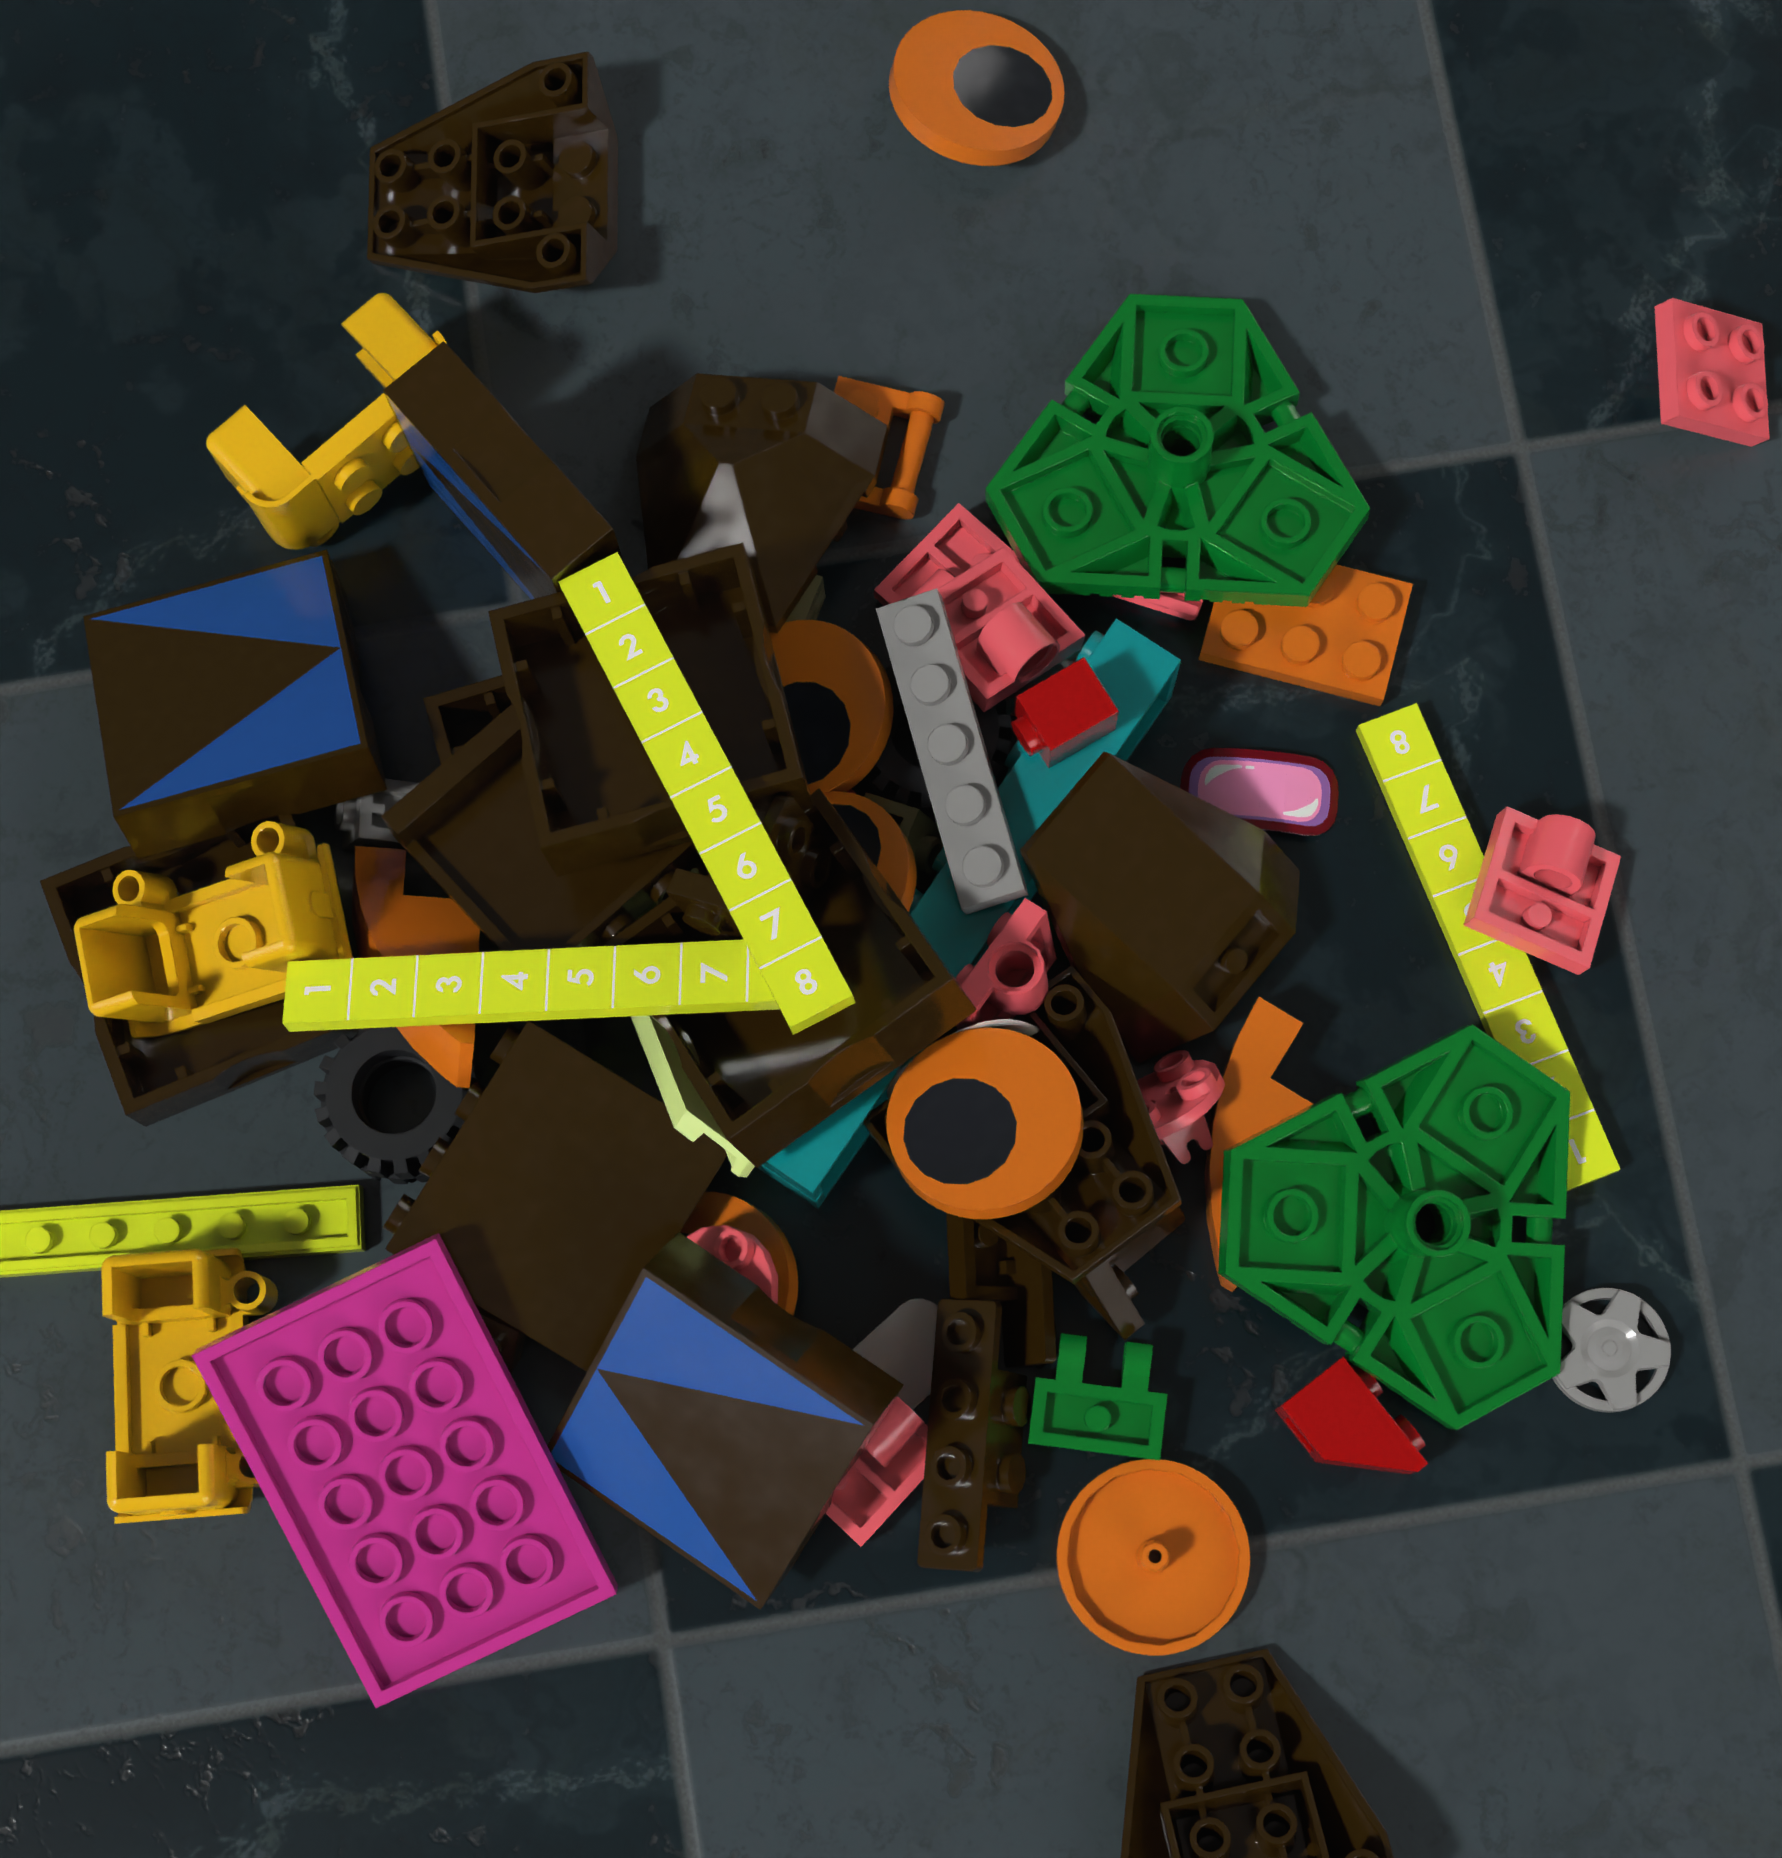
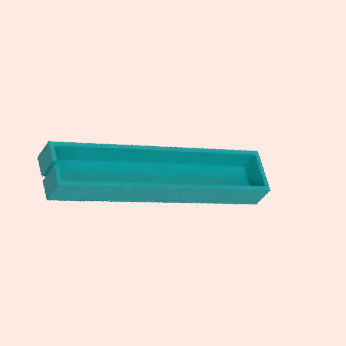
(1140, 684)

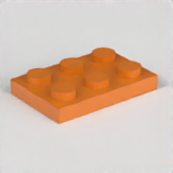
(1333, 645)

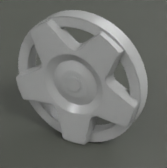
(1612, 1350)

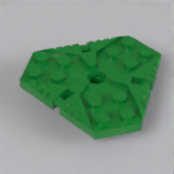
(1109, 500)
(1331, 1218)

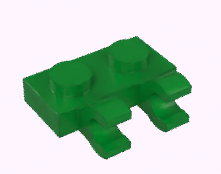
(1099, 1416)

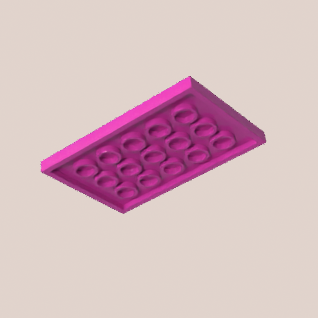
(406, 1470)

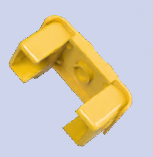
(348, 471)
(216, 949)
(169, 1433)

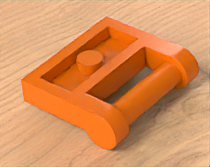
(922, 411)

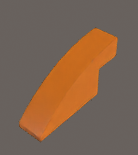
(409, 925)
(1249, 1100)

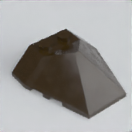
(758, 468)

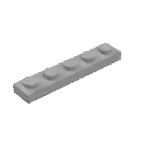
(951, 752)

